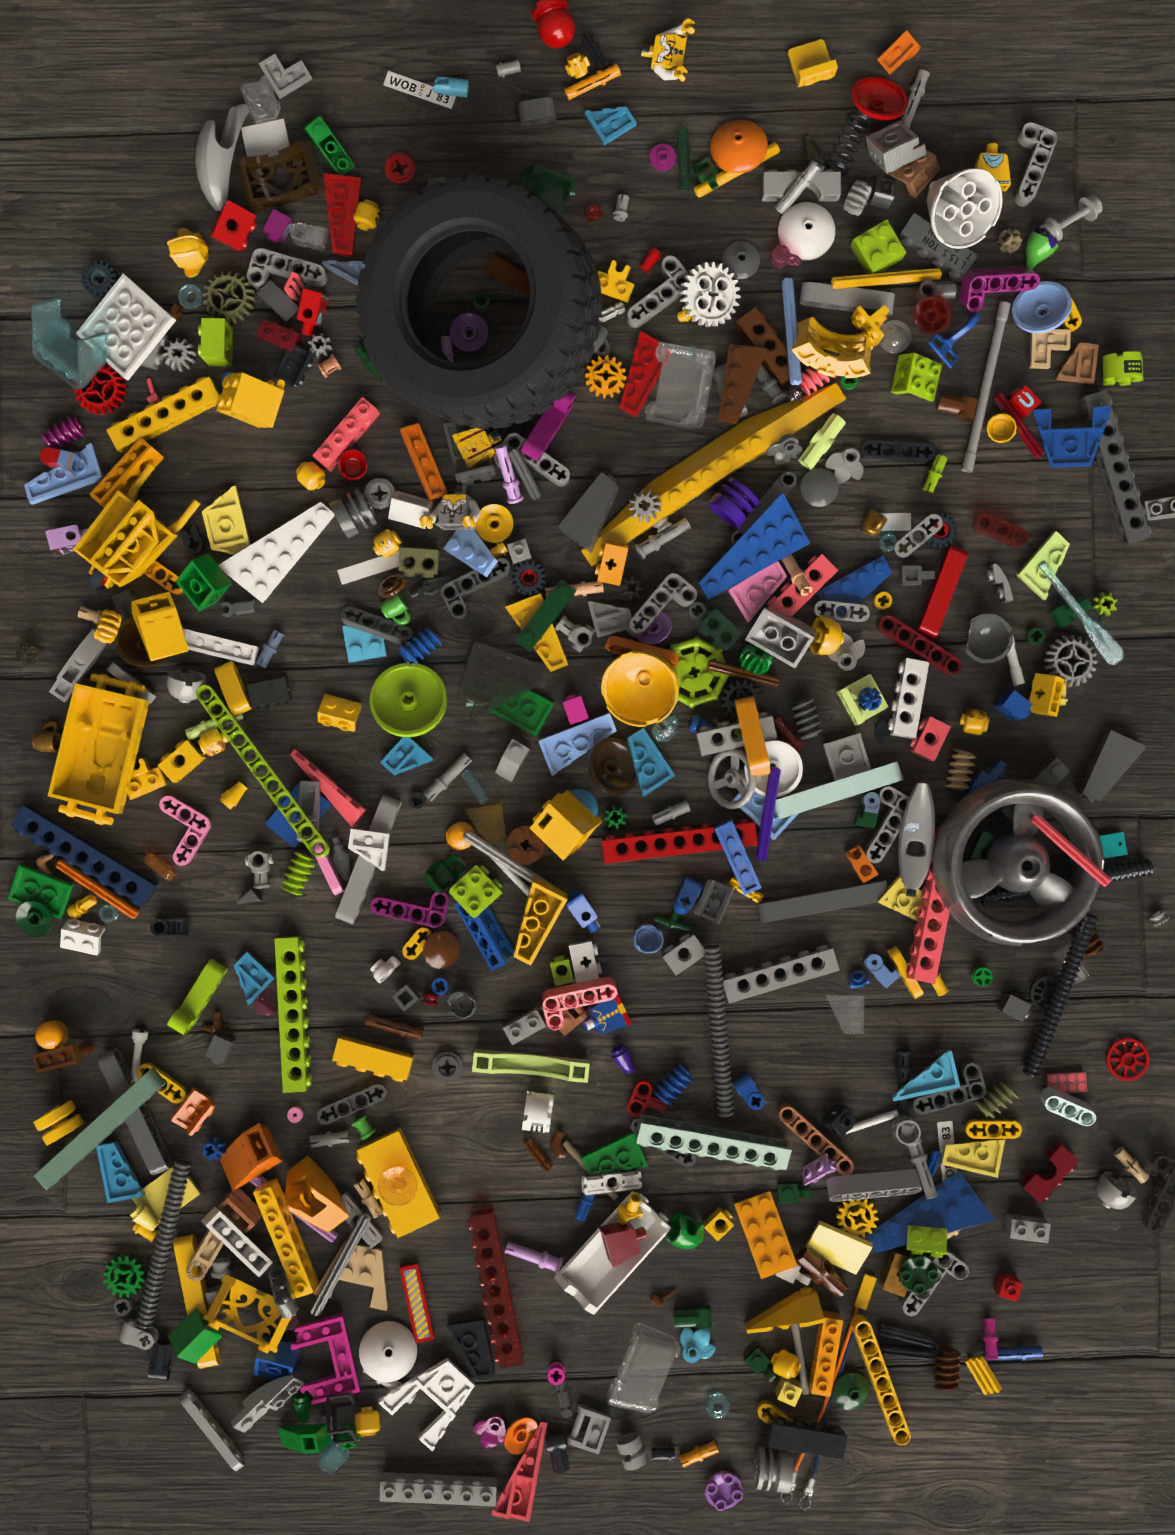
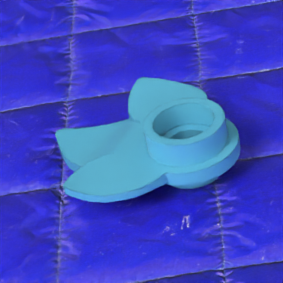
(698, 1341)

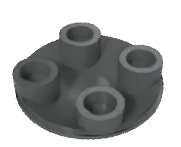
(819, 487)

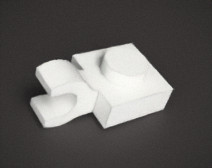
(795, 1273)

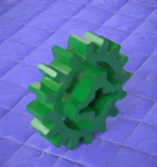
(120, 1268)

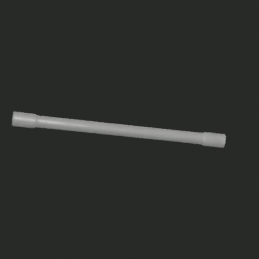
(1001, 319)

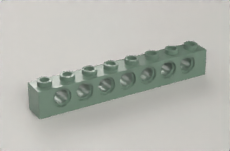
(705, 1135)

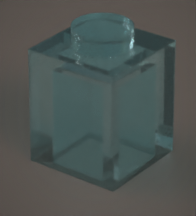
(332, 1458)

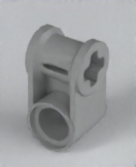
(136, 1336)

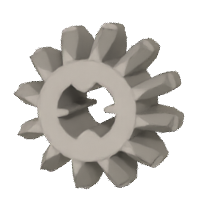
(857, 197)
(172, 357)
(640, 511)

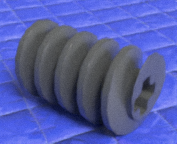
(807, 718)

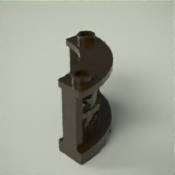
(256, 165)

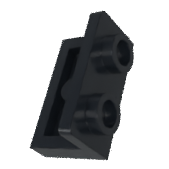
(293, 366)

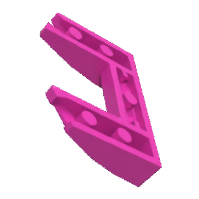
(335, 1331)

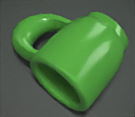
(394, 607)

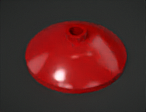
(879, 98)

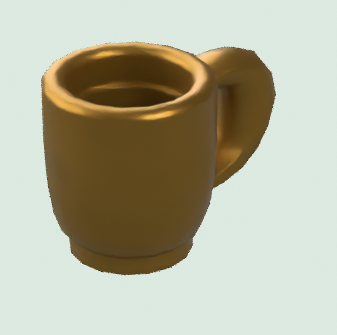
(873, 523)
(47, 740)

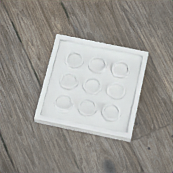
(131, 323)

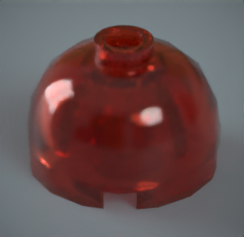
(933, 314)

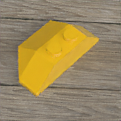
(128, 542)

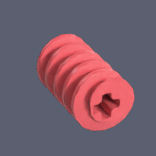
(810, 378)

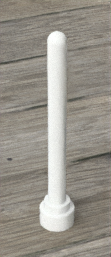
(139, 1039)

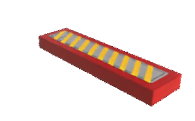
(417, 1302)

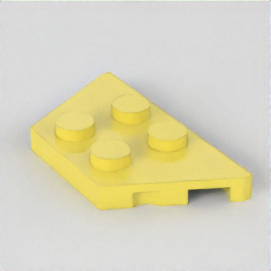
(226, 524)

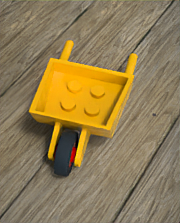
(109, 520)

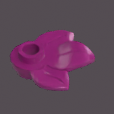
(489, 1432)

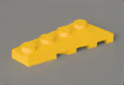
(549, 645)

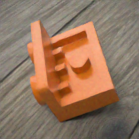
(193, 1111)

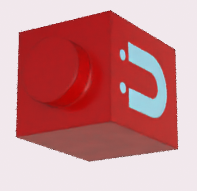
(1024, 401)

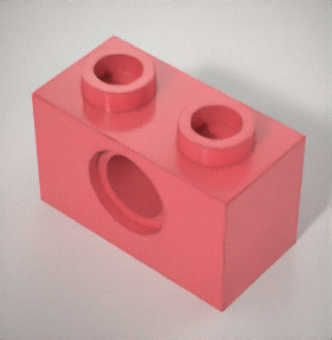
(938, 731)

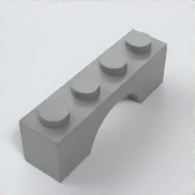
(824, 184)

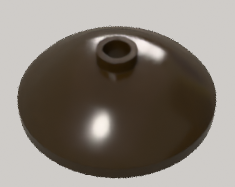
(130, 644)
(617, 756)

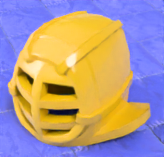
(188, 251)

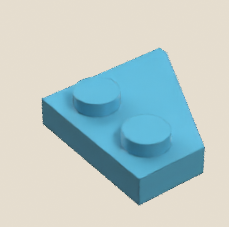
(363, 645)

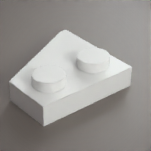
(371, 846)

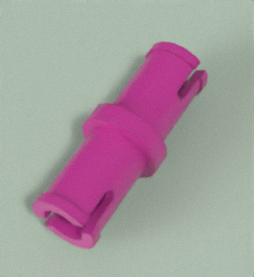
(990, 1339)

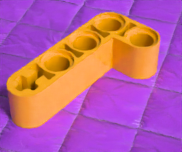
(752, 736)

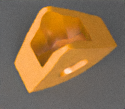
(317, 1192)

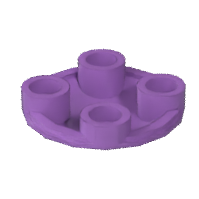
(723, 1490)

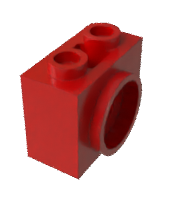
(243, 221)

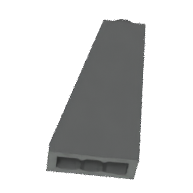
(589, 514)
(1108, 764)

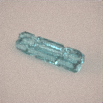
(474, 786)

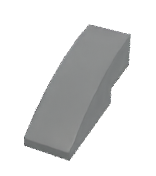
(310, 802)

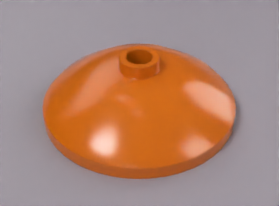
(741, 154)

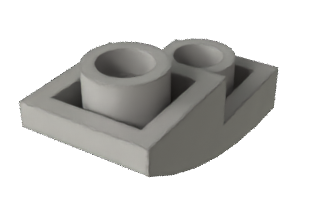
(997, 577)

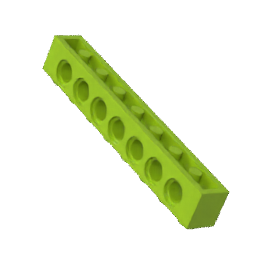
(290, 1081)

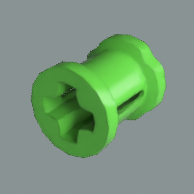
(363, 1127)

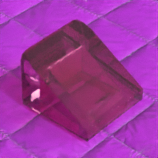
(265, 1008)

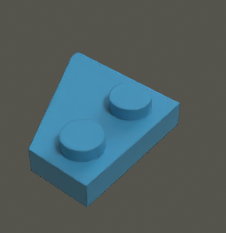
(610, 123)
(405, 756)
(253, 976)

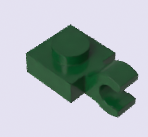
(706, 171)
(789, 1192)
(758, 1362)

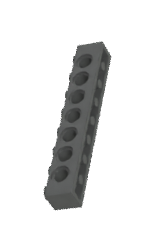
(1112, 478)

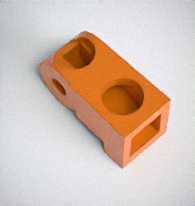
(861, 865)

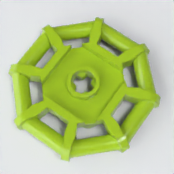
(703, 678)

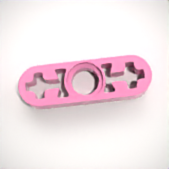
(329, 871)

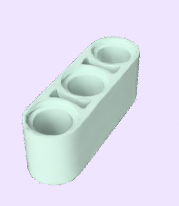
(1073, 1112)

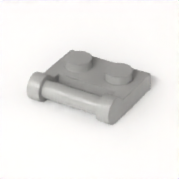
(594, 1432)

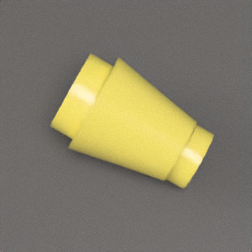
(144, 1217)

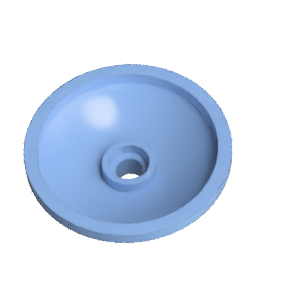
(1047, 299)

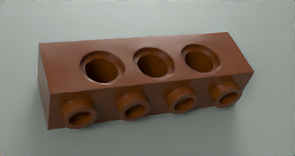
(757, 319)

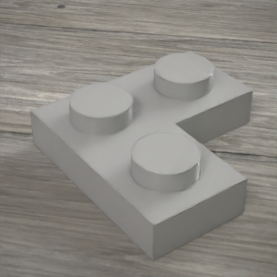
(284, 80)

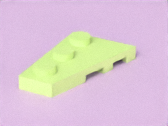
(1050, 552)

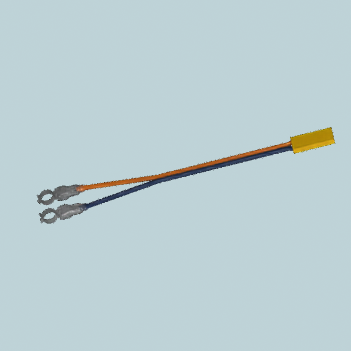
(861, 1301)

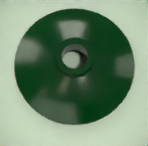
(29, 923)
(846, 1385)

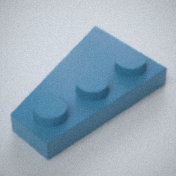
(648, 762)

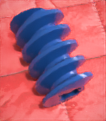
(419, 646)
(674, 1084)

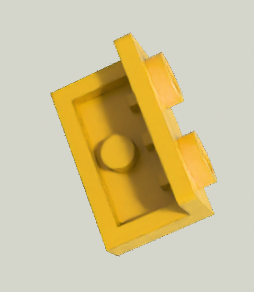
(339, 712)

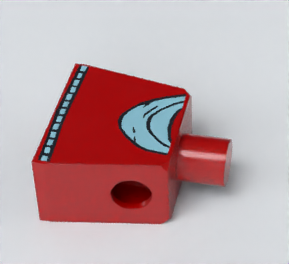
(315, 303)

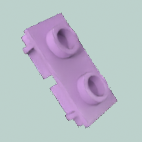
(817, 1169)

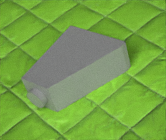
(512, 760)

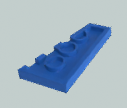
(855, 586)

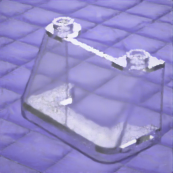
(682, 386)
(643, 1370)

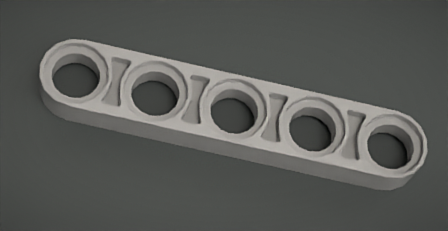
(212, 1430)

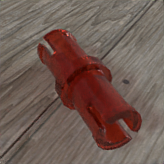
(787, 734)

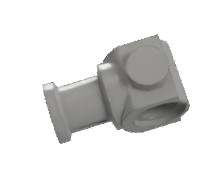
(575, 631)
(260, 870)

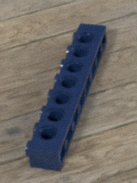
(23, 825)

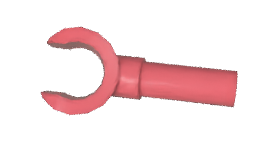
(153, 397)

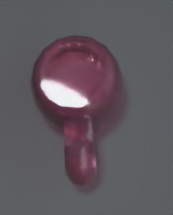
(781, 257)

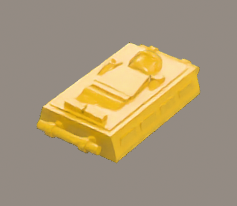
(99, 748)

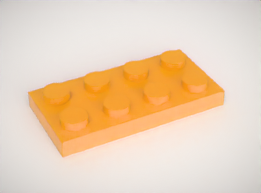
(765, 1234)

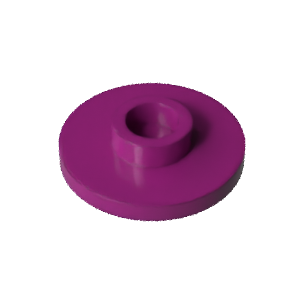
(662, 157)

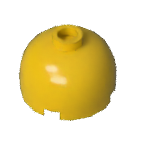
(827, 637)

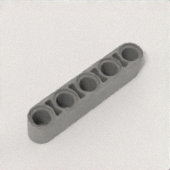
(845, 299)
(873, 1185)

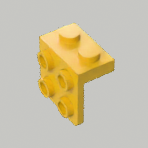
(811, 63)

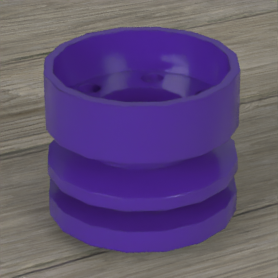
(736, 498)

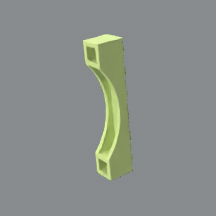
(521, 1063)

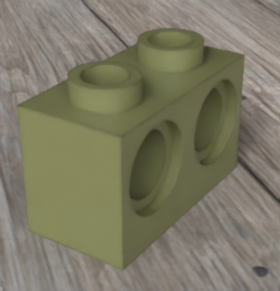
(420, 557)

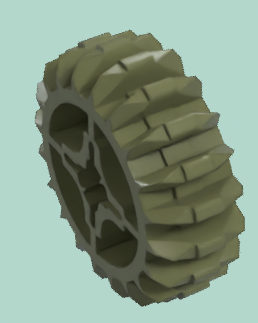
(233, 282)

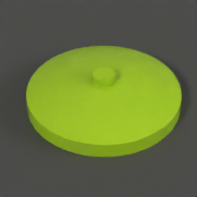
(408, 700)

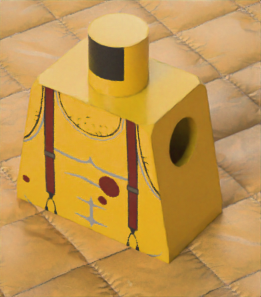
(476, 446)

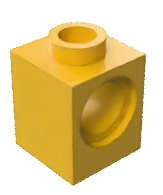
(719, 1231)

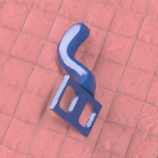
(946, 344)

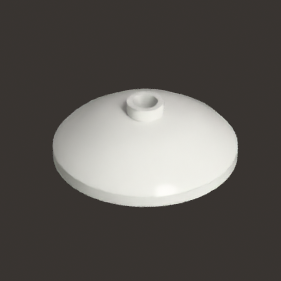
(807, 242)
(788, 761)
(379, 1339)

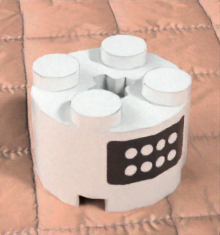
(537, 1112)

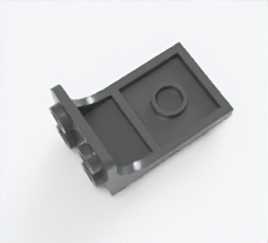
(462, 473)

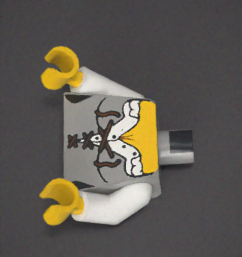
(454, 512)

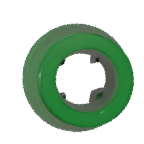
(302, 1406)

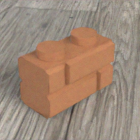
(240, 1210)

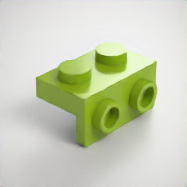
(927, 1240)

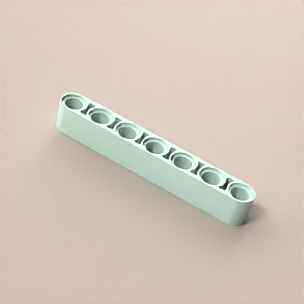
(838, 790)

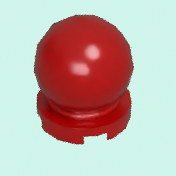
(554, 22)

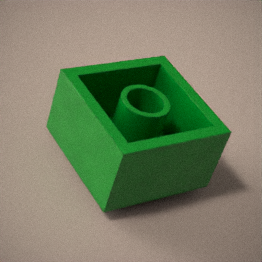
(203, 582)

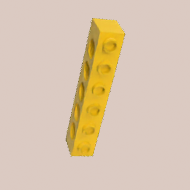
(175, 416)
(286, 1238)

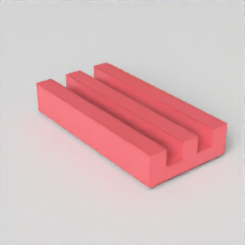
(294, 282)

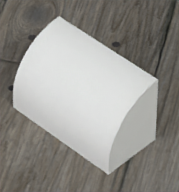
(409, 508)

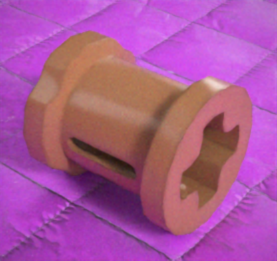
(329, 366)

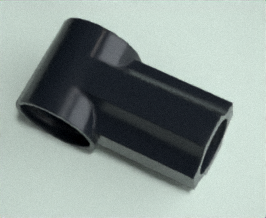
(160, 1365)
(557, 1446)

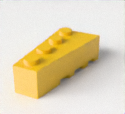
(539, 916)

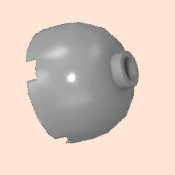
(184, 685)
(1114, 1192)

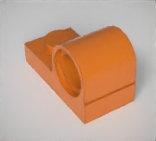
(902, 49)

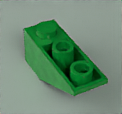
(328, 145)
(305, 1438)

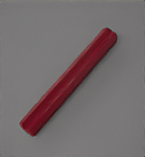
(1022, 430)

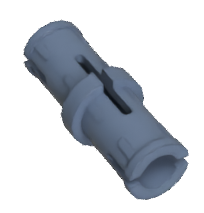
(269, 648)

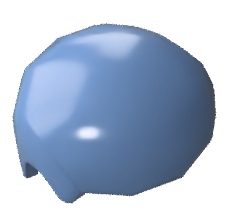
(647, 938)

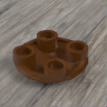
(441, 949)

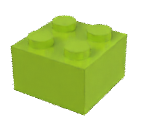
(878, 248)
(216, 342)

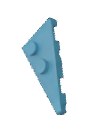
(937, 1077)

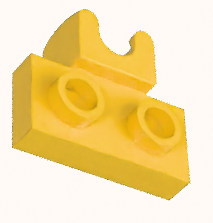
(615, 283)
(145, 780)

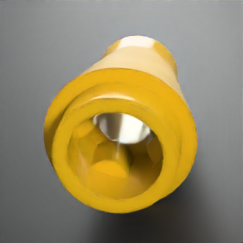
(232, 796)

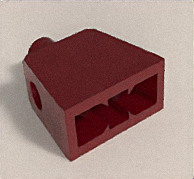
(621, 1241)

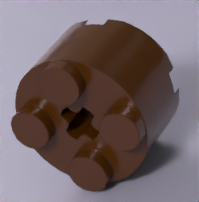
(517, 851)

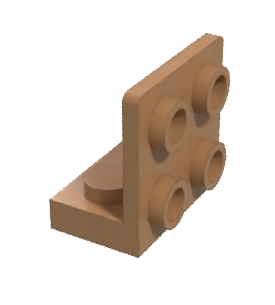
(917, 173)

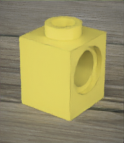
(788, 1391)

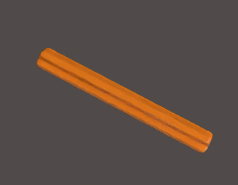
(98, 889)

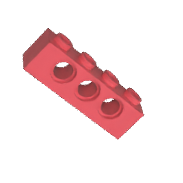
(346, 434)
(825, 571)

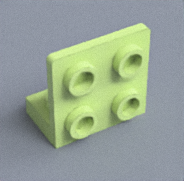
(849, 699)

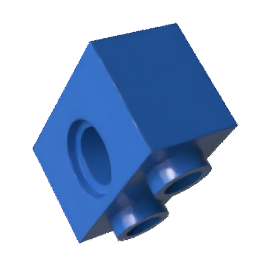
(1013, 706)

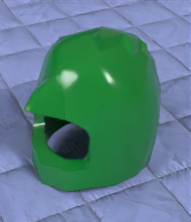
(685, 1232)

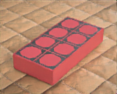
(1067, 1081)

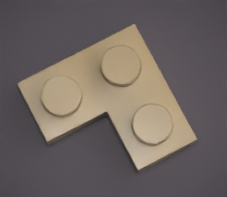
(1043, 343)

